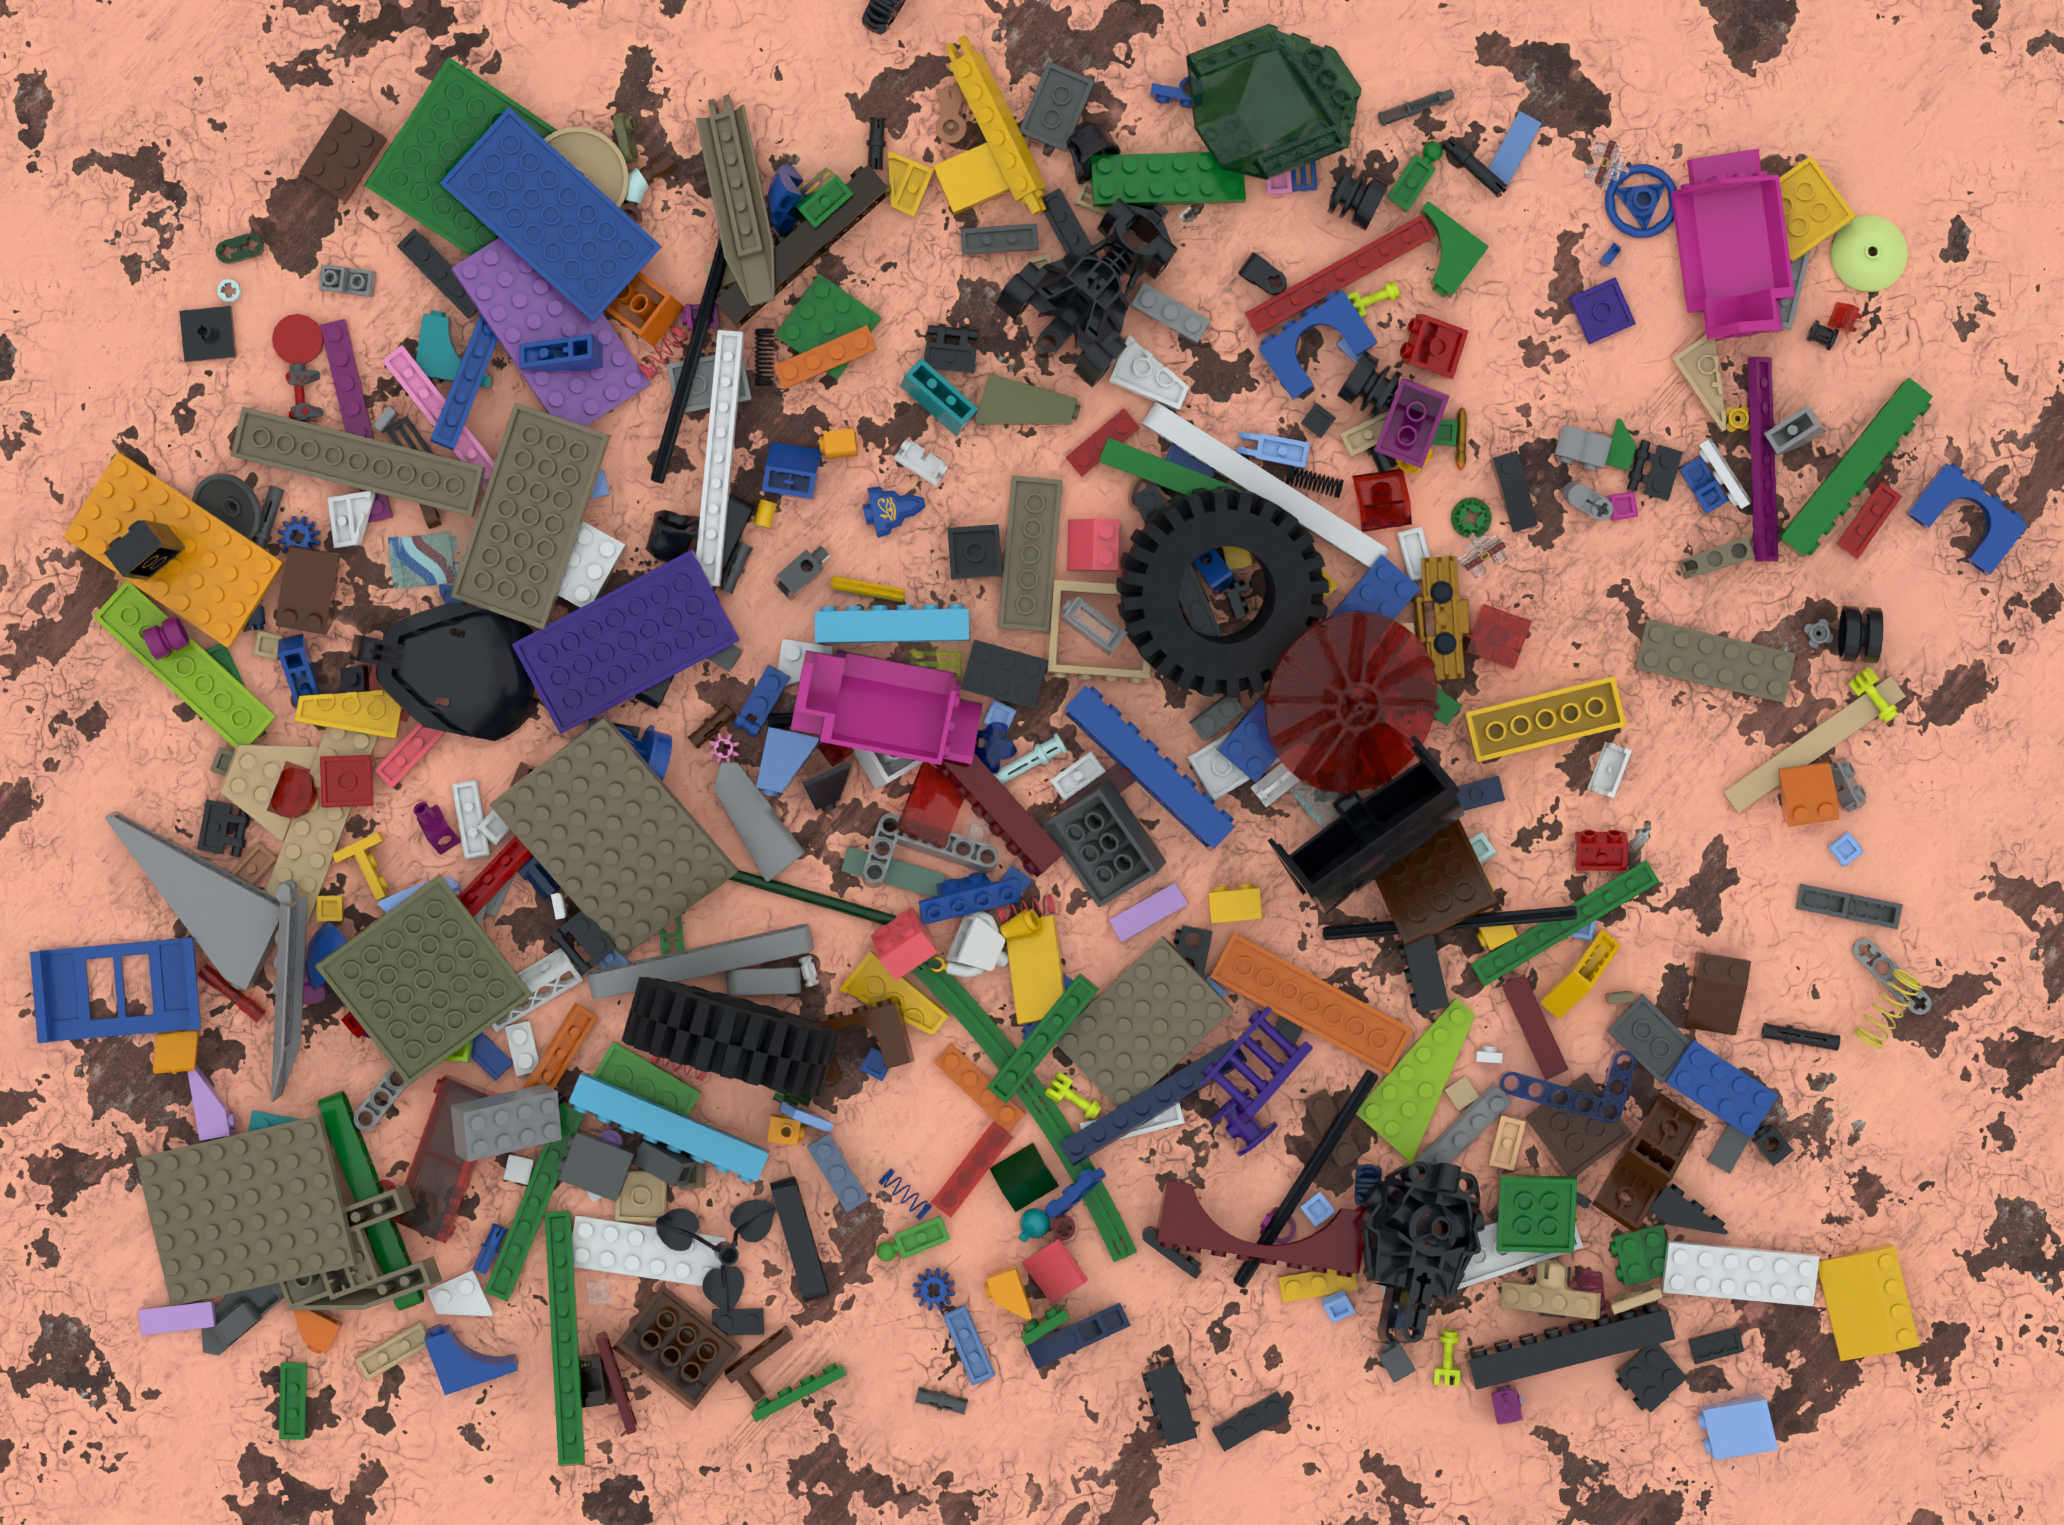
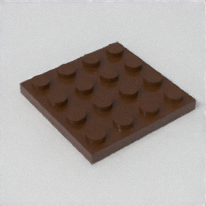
(1436, 886)

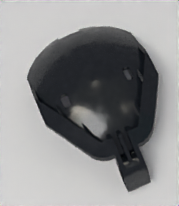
(475, 672)

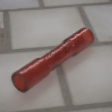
(244, 1003)

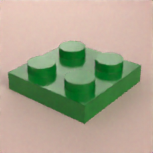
(1035, 1329)

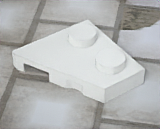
(350, 517)
(793, 654)

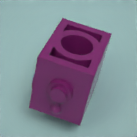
(1507, 1405)

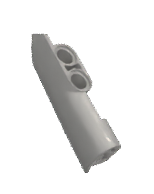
(756, 822)

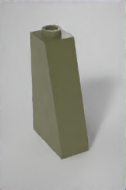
(1023, 404)

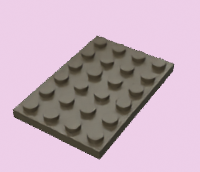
(1143, 1023)

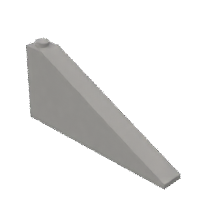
(221, 911)

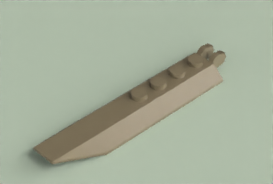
(738, 200)

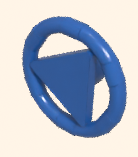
(1640, 201)

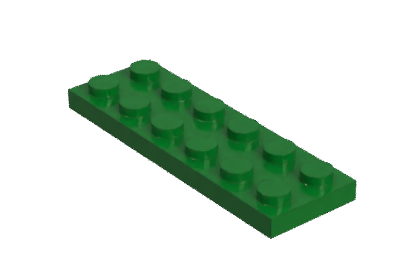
(1163, 180)

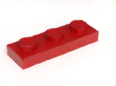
(1088, 453)
(1868, 520)

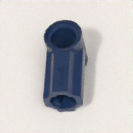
(538, 878)

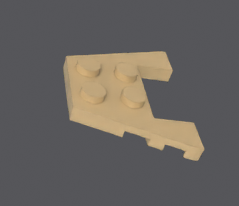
(254, 777)

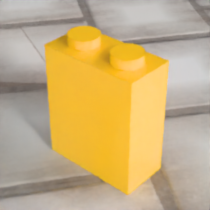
(971, 178)

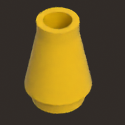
(1023, 923)

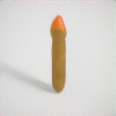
(1460, 456)

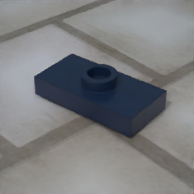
(1480, 793)

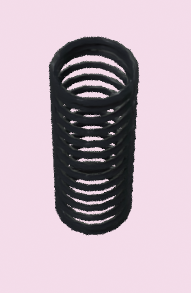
(758, 332)
(1338, 489)

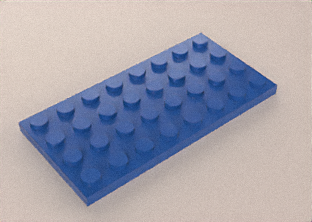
(550, 214)

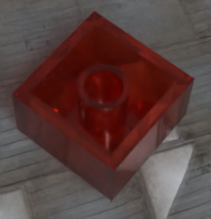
(1497, 636)

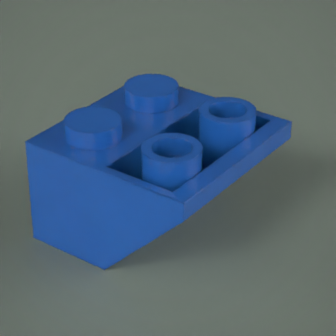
(791, 471)

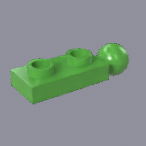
(914, 1240)

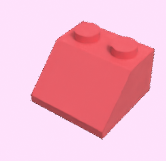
(1093, 545)

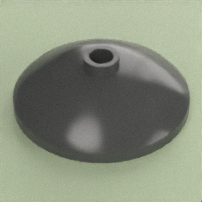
(220, 492)

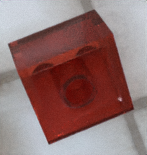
(1382, 500)

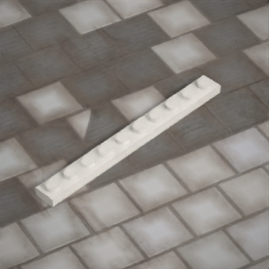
(719, 453)

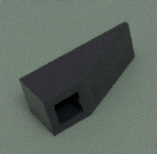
(1679, 1212)

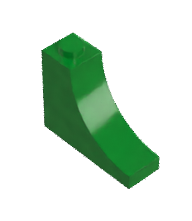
(1458, 251)

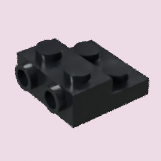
(1650, 1376)

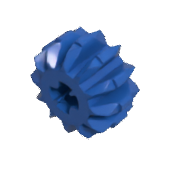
(303, 528)
(924, 1292)

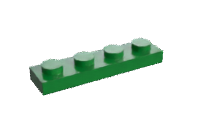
(788, 1395)

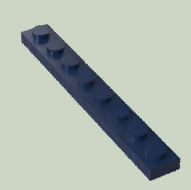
(1144, 1107)

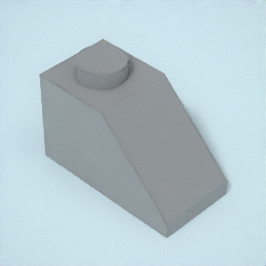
(1795, 431)

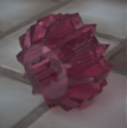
(1592, 1282)

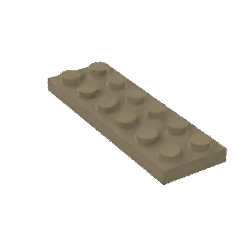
(1030, 553)
(1715, 661)

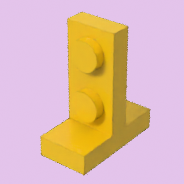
(367, 863)

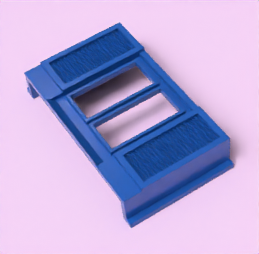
(64, 998)

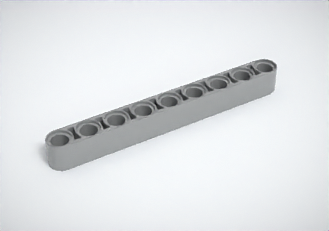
(702, 960)

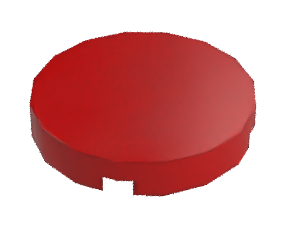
(297, 339)

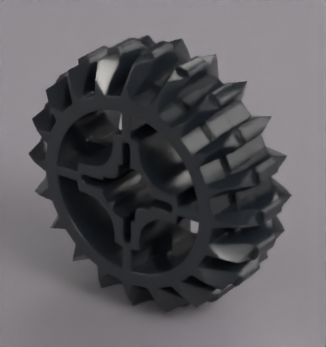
(881, 14)

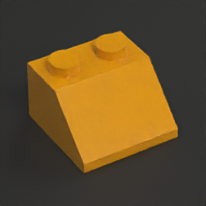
(1008, 1291)

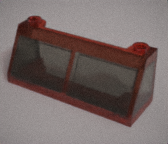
(437, 1175)

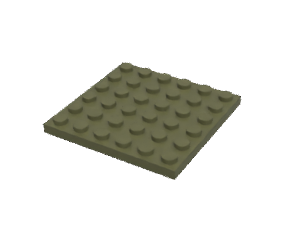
(423, 979)

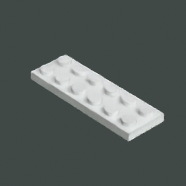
(639, 1251)
(1740, 1273)

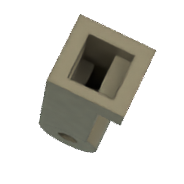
(1717, 558)

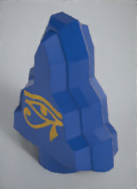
(889, 509)

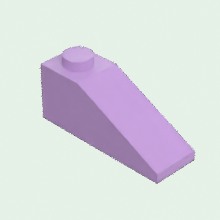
(210, 1110)

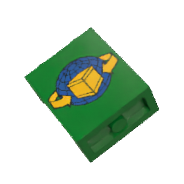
(822, 197)

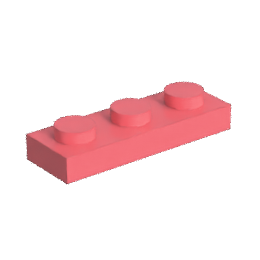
(408, 754)

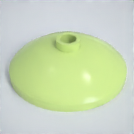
(1851, 255)

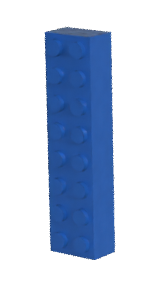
(1149, 769)

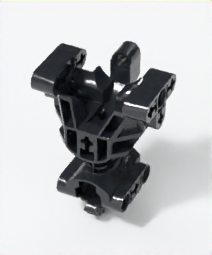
(1087, 291)

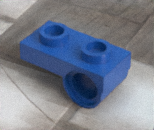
(1165, 94)

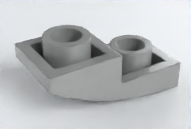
(347, 280)

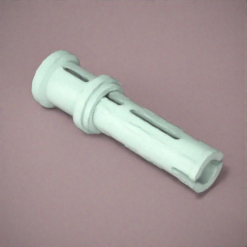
(1040, 754)

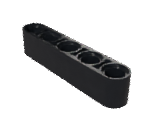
(799, 1239)

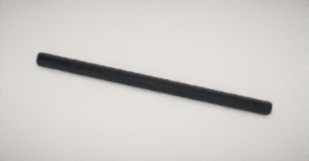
(689, 366)
(1477, 921)
(1309, 1173)

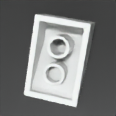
(883, 767)

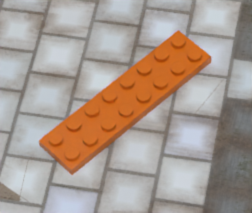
(1311, 1003)

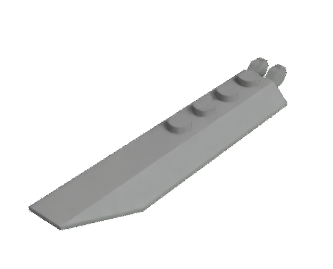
(288, 983)

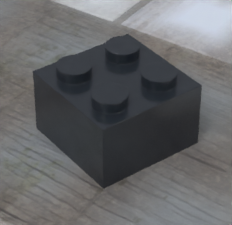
(975, 552)

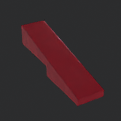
(1534, 1027)

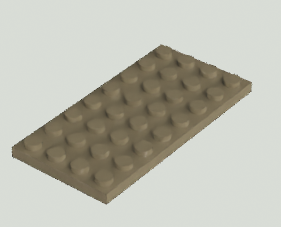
(530, 516)

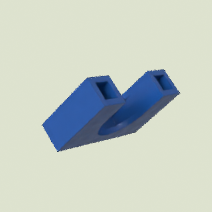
(1336, 313)
(2002, 526)

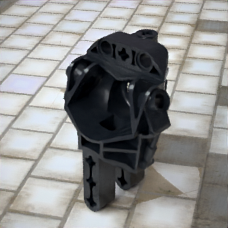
(1397, 1252)

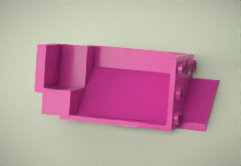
(1733, 245)
(885, 707)

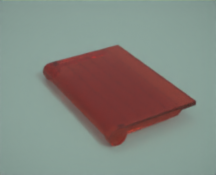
(930, 807)

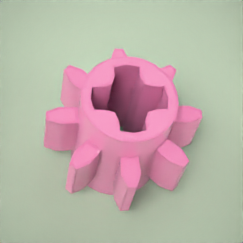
(718, 744)

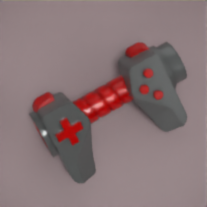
(298, 377)

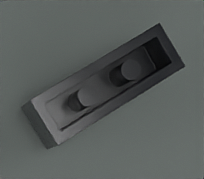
(1424, 975)

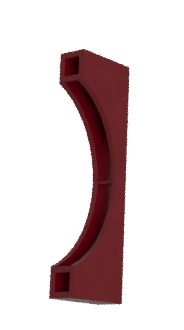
(1187, 1224)

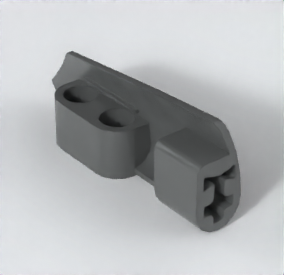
(237, 1315)

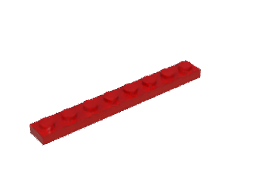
(1340, 274)

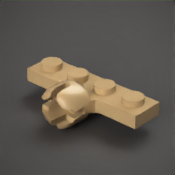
(1551, 1294)

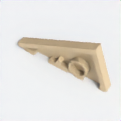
(1701, 371)

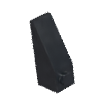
(1514, 491)

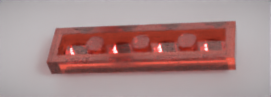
(972, 1169)

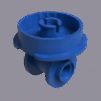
(653, 747)

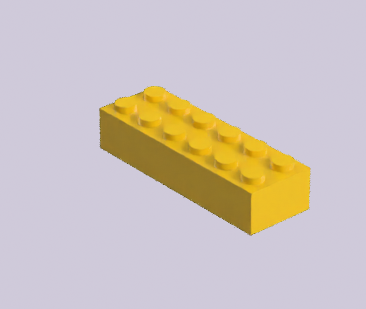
(1544, 719)

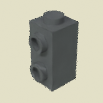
(664, 1163)

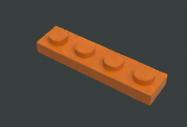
(825, 357)
(562, 1047)
(975, 1084)

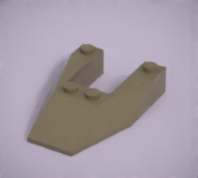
(362, 1284)

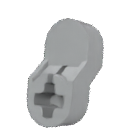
(1598, 506)

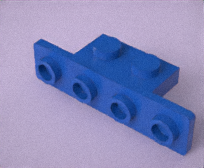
(968, 896)

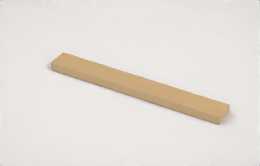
(1811, 745)

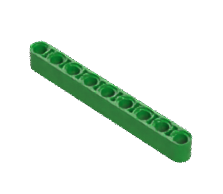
(365, 1184)

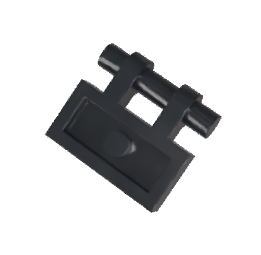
(948, 356)
(1662, 471)
(215, 828)

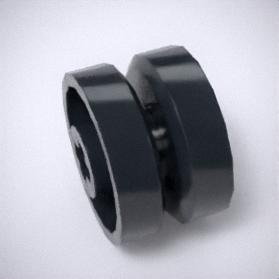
(1860, 634)

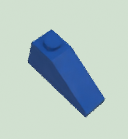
(562, 354)
(298, 666)

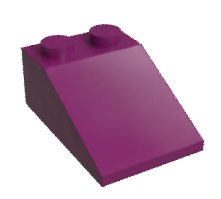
(1412, 422)

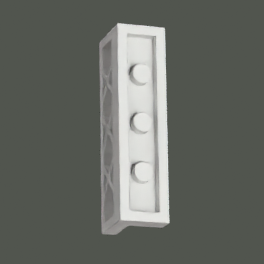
(543, 973)

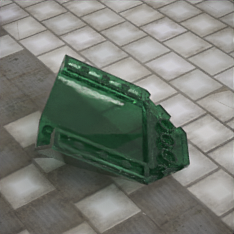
(1271, 101)

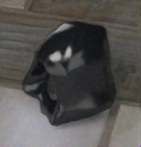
(1086, 141)
(671, 534)

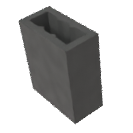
(596, 1165)

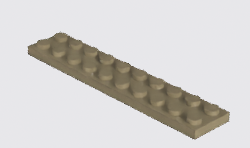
(358, 461)

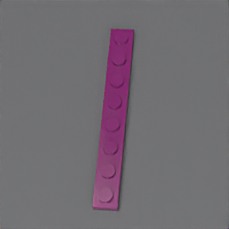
(351, 397)
(1762, 459)

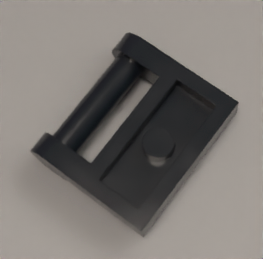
(590, 938)

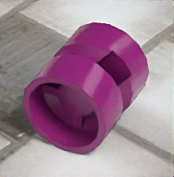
(168, 636)

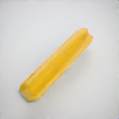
(867, 588)

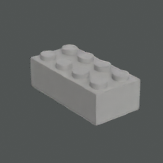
(506, 1122)

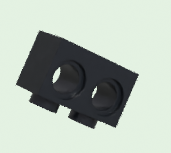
(1198, 953)

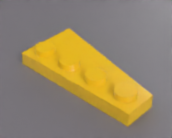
(352, 711)
(874, 983)

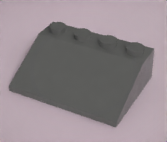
(1104, 843)

